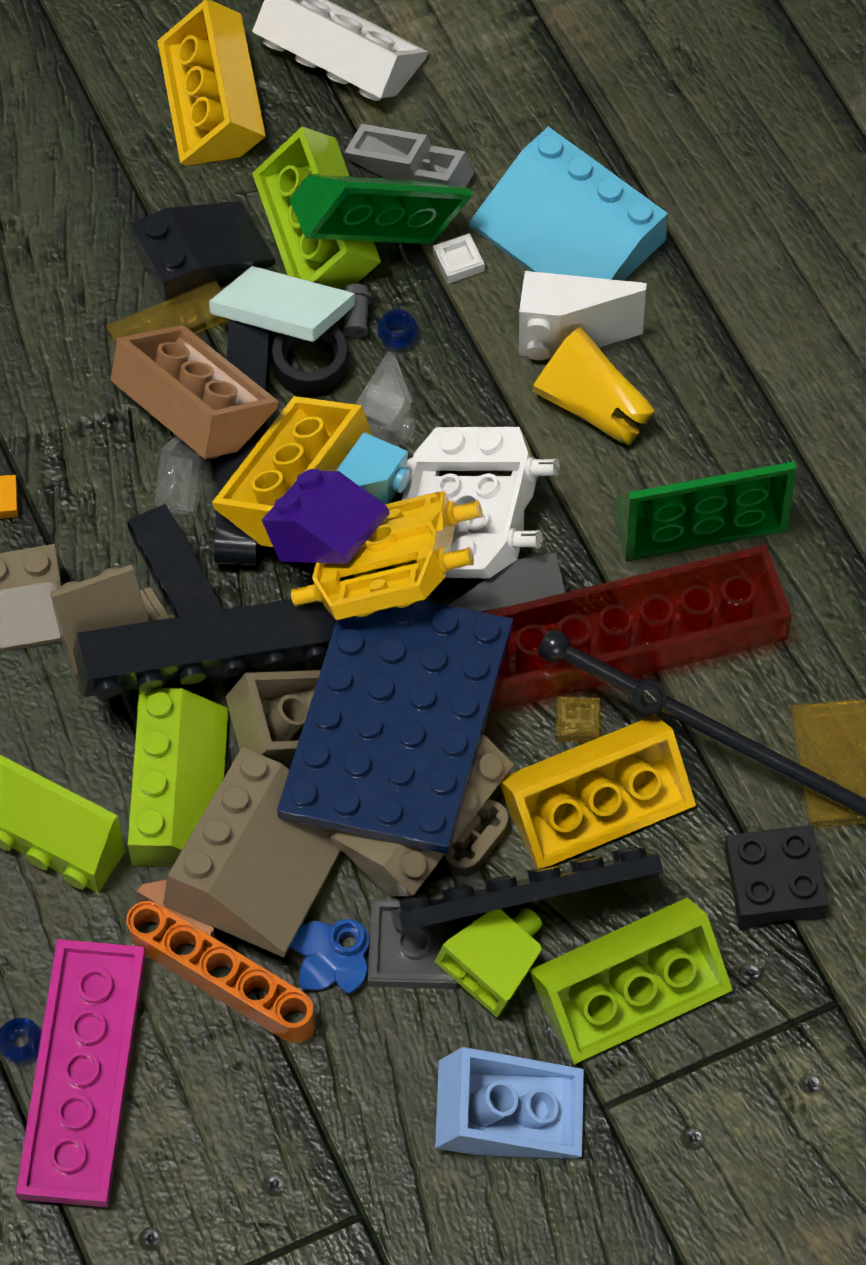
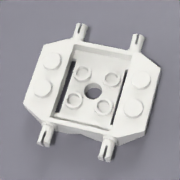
(500, 531)

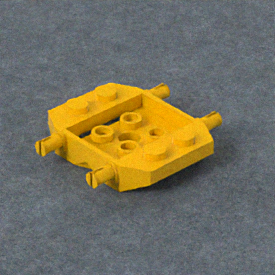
(412, 532)

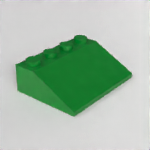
(705, 511)

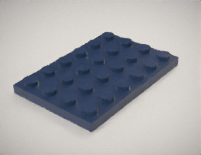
(397, 723)

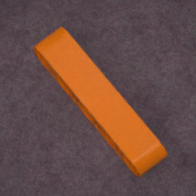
(231, 989)

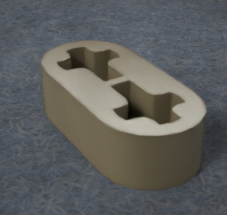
(483, 844)

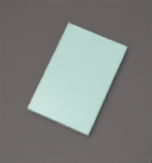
(282, 303)

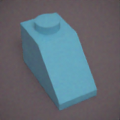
(377, 467)

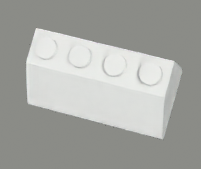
(341, 44)

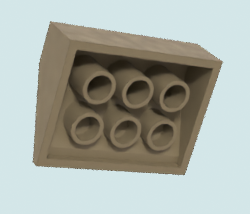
(246, 864)

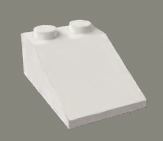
(561, 303)

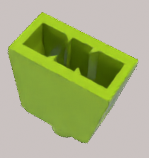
(492, 956)

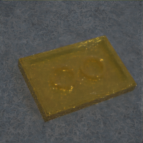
(833, 744)

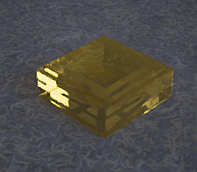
(577, 719)

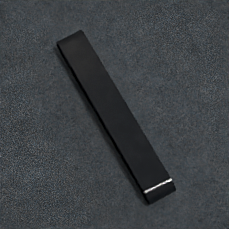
(251, 353)

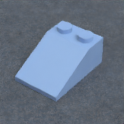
(508, 1106)

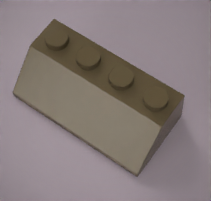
(25, 599)
(403, 868)

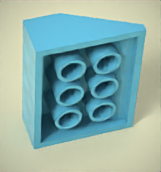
(569, 214)

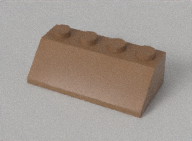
(191, 389)

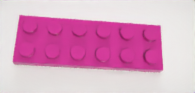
(81, 1073)

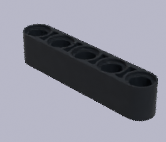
(173, 566)

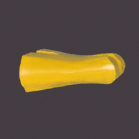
(592, 388)

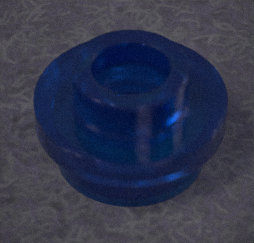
(397, 320)
(14, 1029)

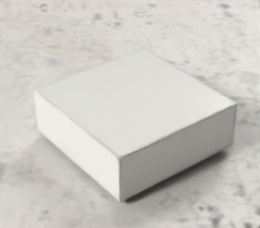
(458, 258)

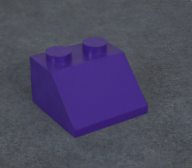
(323, 519)

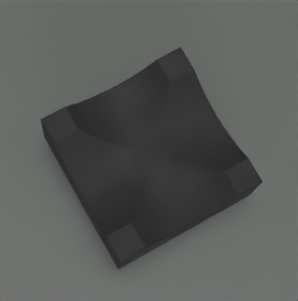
(776, 876)

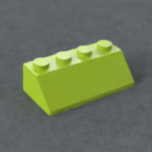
(277, 178)
(174, 771)
(57, 828)
(632, 979)

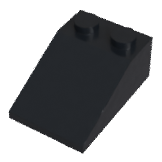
(198, 246)

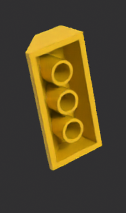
(211, 85)
(300, 439)
(598, 791)

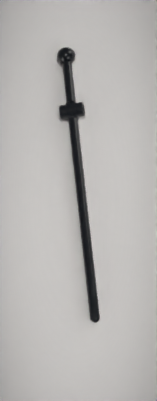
(557, 647)

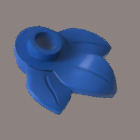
(329, 961)

